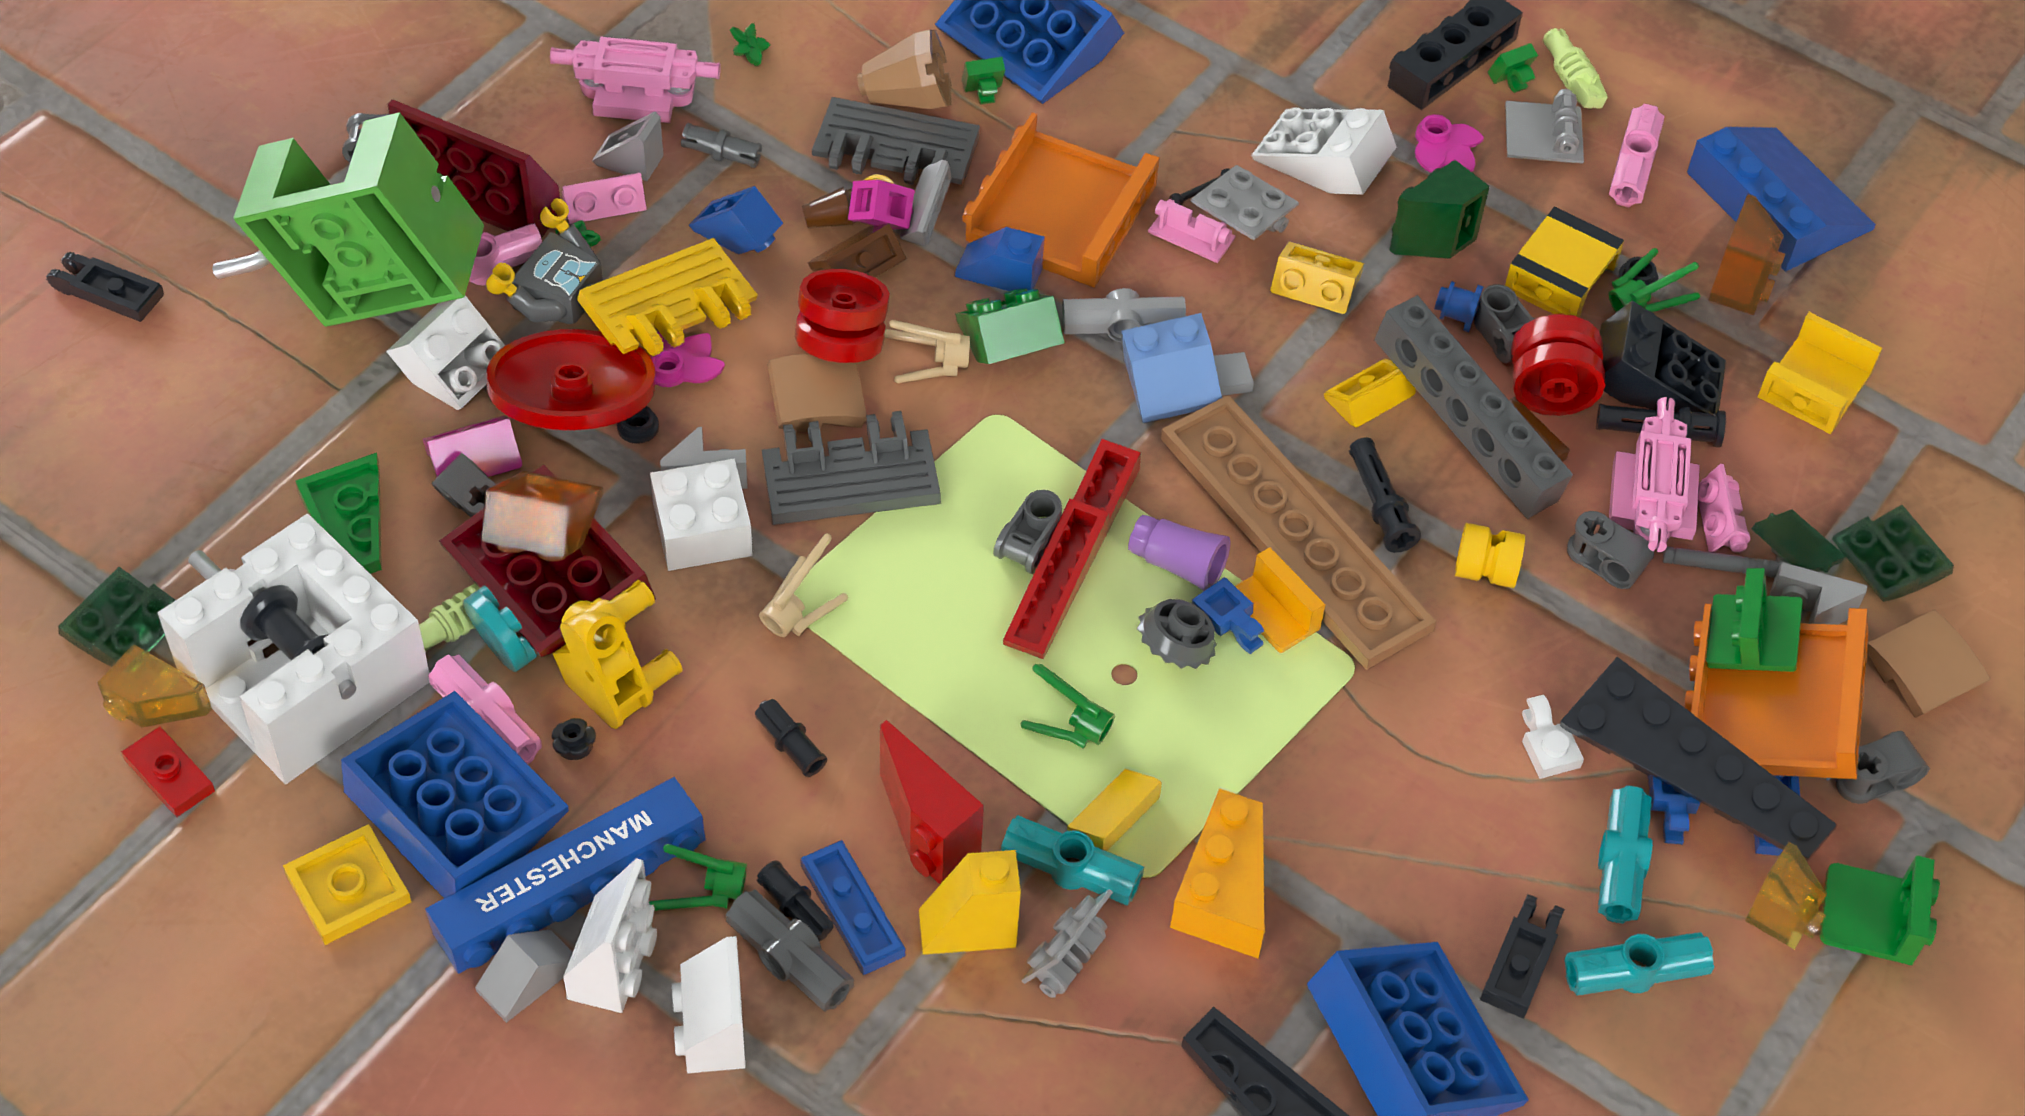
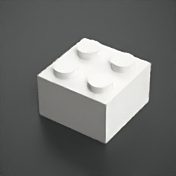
(701, 514)

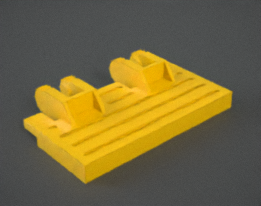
(668, 297)

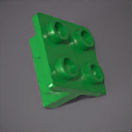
(1754, 628)

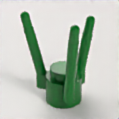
(1628, 290)
(1088, 718)
(723, 877)

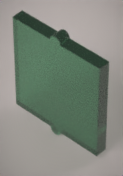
(1798, 541)

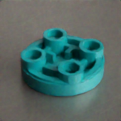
(498, 629)

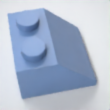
(1171, 367)

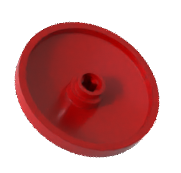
(569, 380)

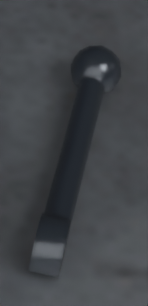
(1180, 198)

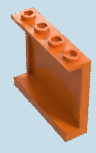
(1065, 194)
(1790, 720)

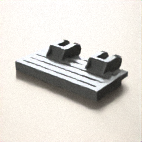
(894, 139)
(850, 477)

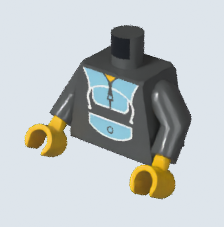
(553, 275)

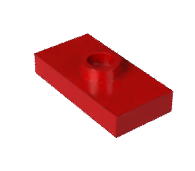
(168, 771)

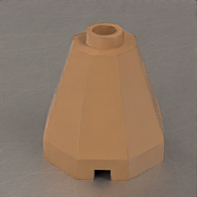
(908, 74)

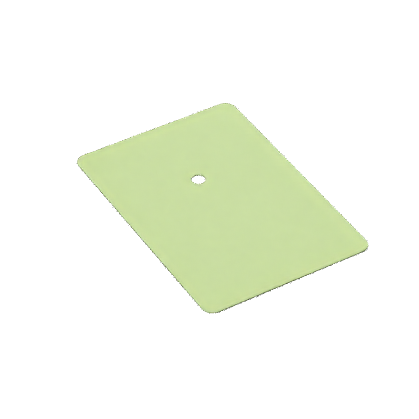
(932, 624)

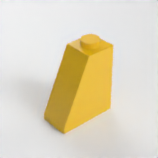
(974, 906)

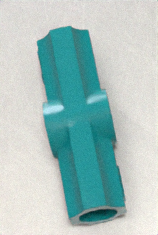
(1625, 854)
(1097, 868)
(1664, 960)

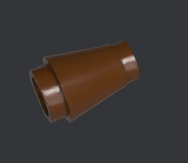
(829, 209)

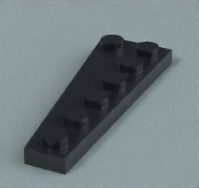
(1662, 738)
(1250, 1073)

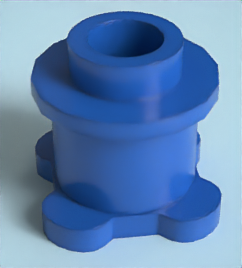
(1458, 304)

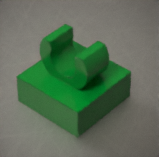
(1514, 67)
(984, 78)

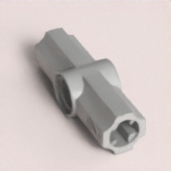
(1117, 312)

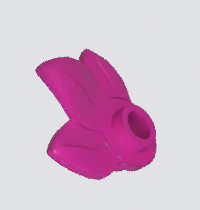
(1445, 142)
(686, 362)

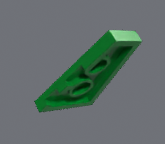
(348, 507)

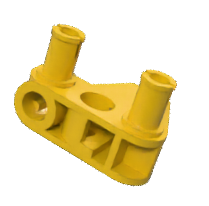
(601, 660)

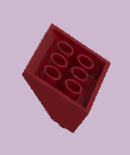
(494, 179)
(539, 588)

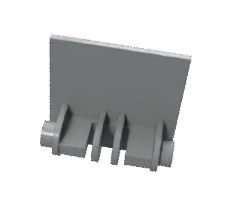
(1545, 130)
(1246, 203)
(1076, 940)

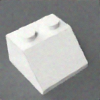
(710, 1009)

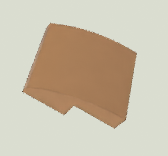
(816, 390)
(1927, 662)

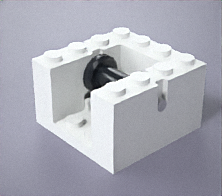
(340, 639)

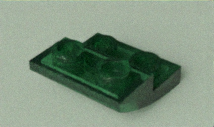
(1893, 554)
(116, 618)

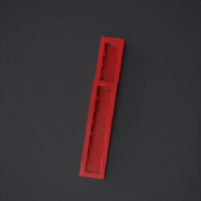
(1073, 548)

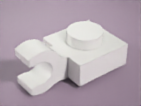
(1548, 745)

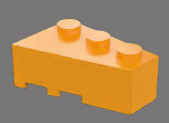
(1225, 878)

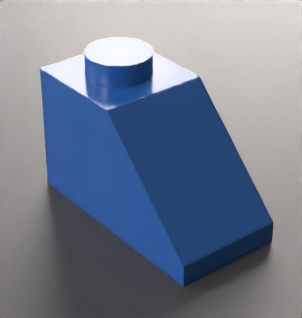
(739, 221)
(1003, 260)

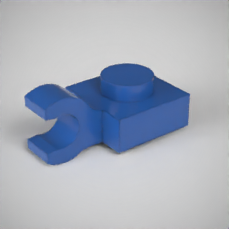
(1231, 611)
(1675, 808)

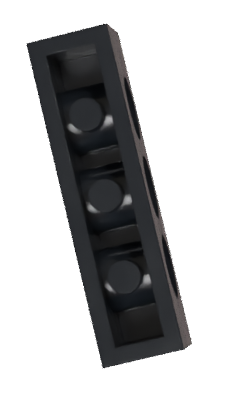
(1453, 50)

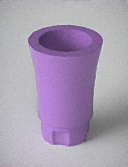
(1181, 550)

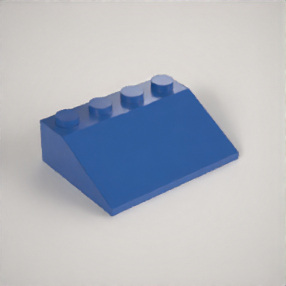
(1040, 40)
(1787, 184)
(451, 795)
(1413, 1033)

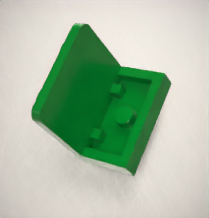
(1880, 911)

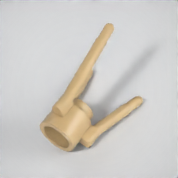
(949, 348)
(785, 609)

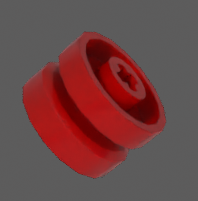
(842, 315)
(1558, 365)

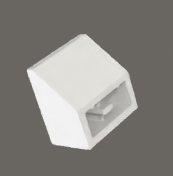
(448, 352)

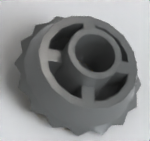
(1178, 633)

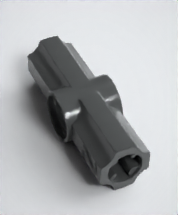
(789, 950)

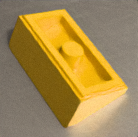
(1370, 393)
(1117, 808)

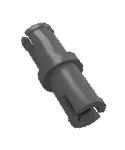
(721, 145)

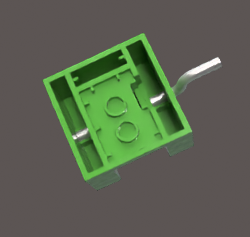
(365, 245)

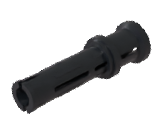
(1610, 419)
(1388, 508)

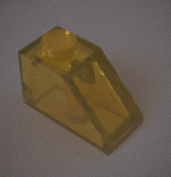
(151, 691)
(1789, 900)

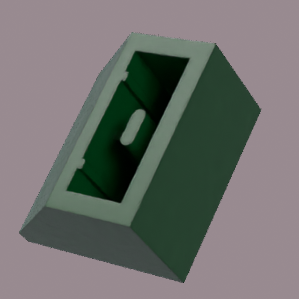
(1439, 213)

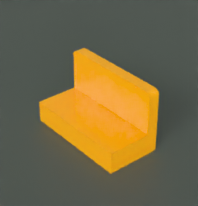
(1281, 602)

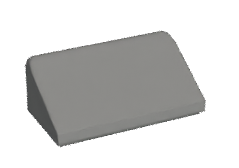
(927, 202)

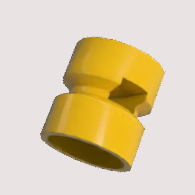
(1490, 555)

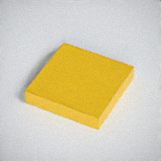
(347, 884)

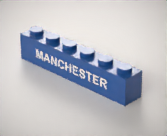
(563, 874)

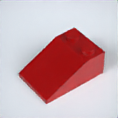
(931, 808)

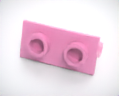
(604, 198)
(1197, 234)
(1720, 511)

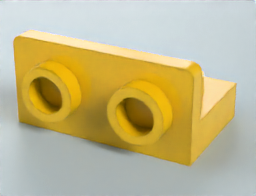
(1316, 277)

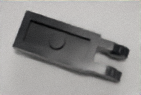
(106, 286)
(1521, 960)

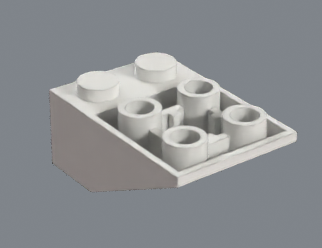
(1329, 147)
(613, 943)

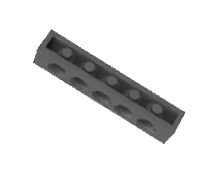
(1473, 407)

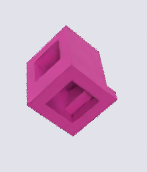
(881, 203)

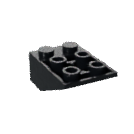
(1655, 360)

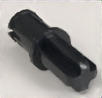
(790, 737)
(794, 899)

